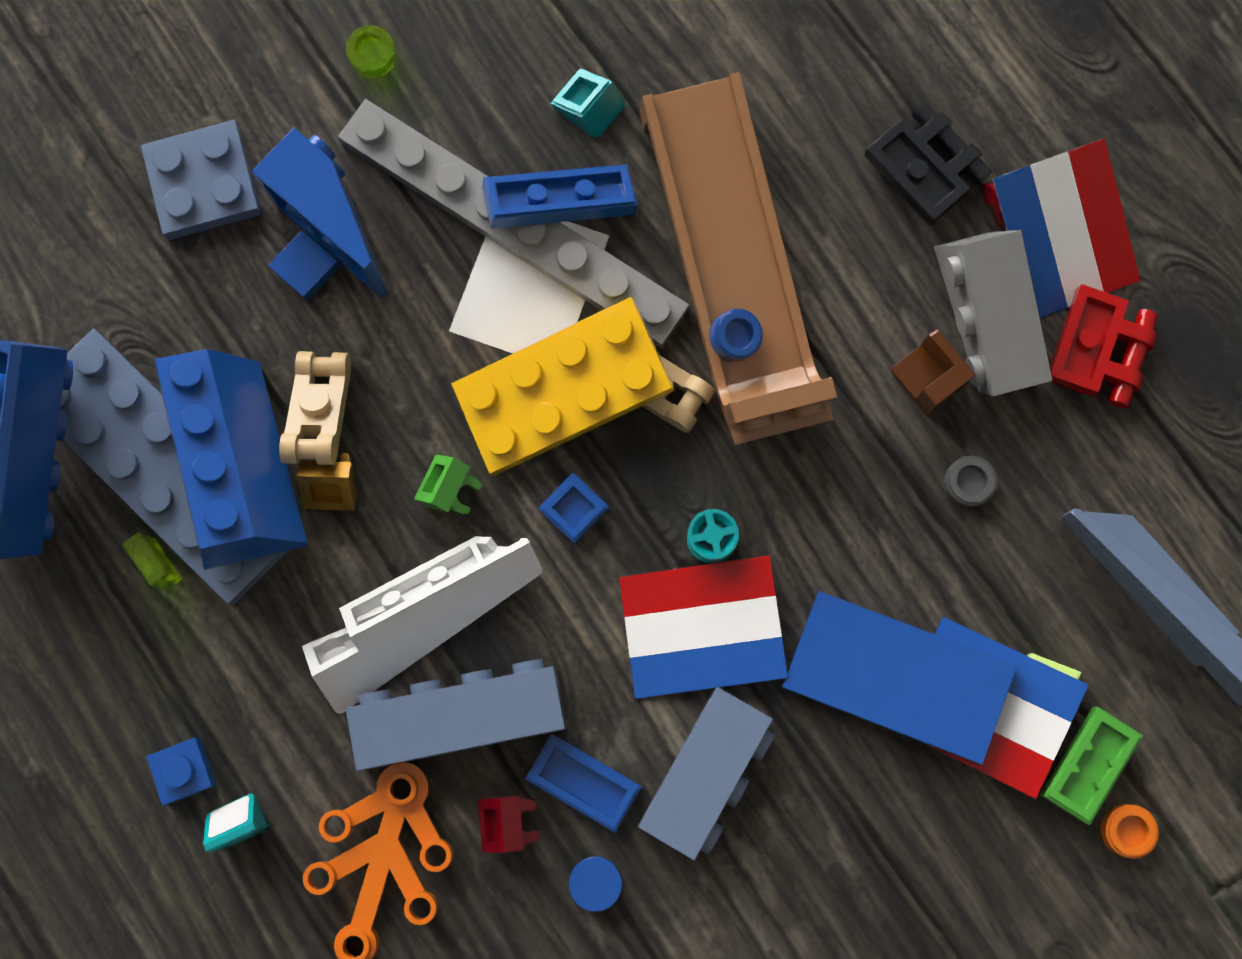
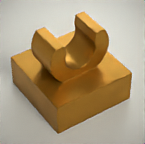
(327, 485)

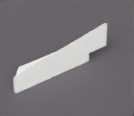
(415, 615)

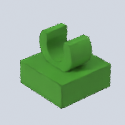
(443, 483)

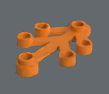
(383, 853)

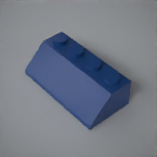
(29, 426)
(229, 457)

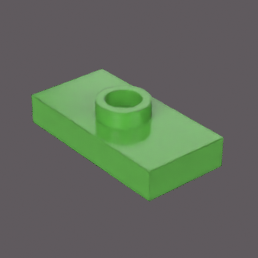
(1091, 765)

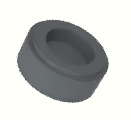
(970, 481)

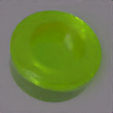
(371, 51)

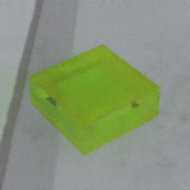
(152, 561)

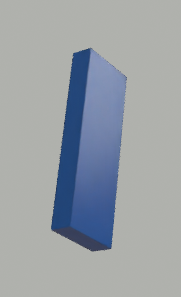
(559, 196)

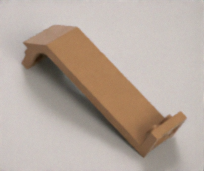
(735, 255)

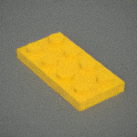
(562, 386)

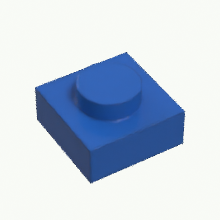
(181, 771)

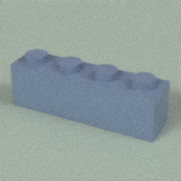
(455, 717)

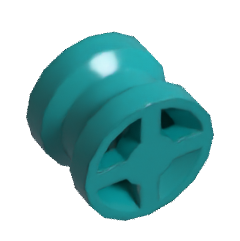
(718, 526)

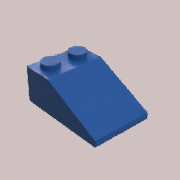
(311, 193)

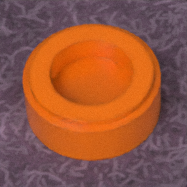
(1129, 831)

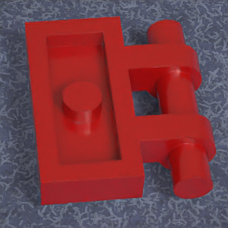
(1088, 341)

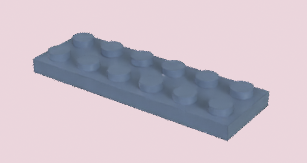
(126, 439)

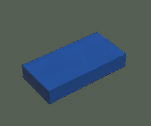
(583, 782)

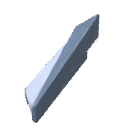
(1163, 593)

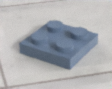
(201, 180)

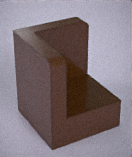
(932, 372)

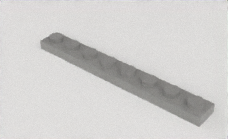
(546, 247)

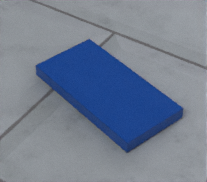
(900, 677)

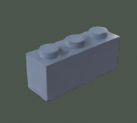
(707, 774)

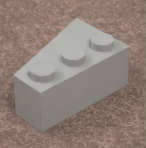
(995, 310)

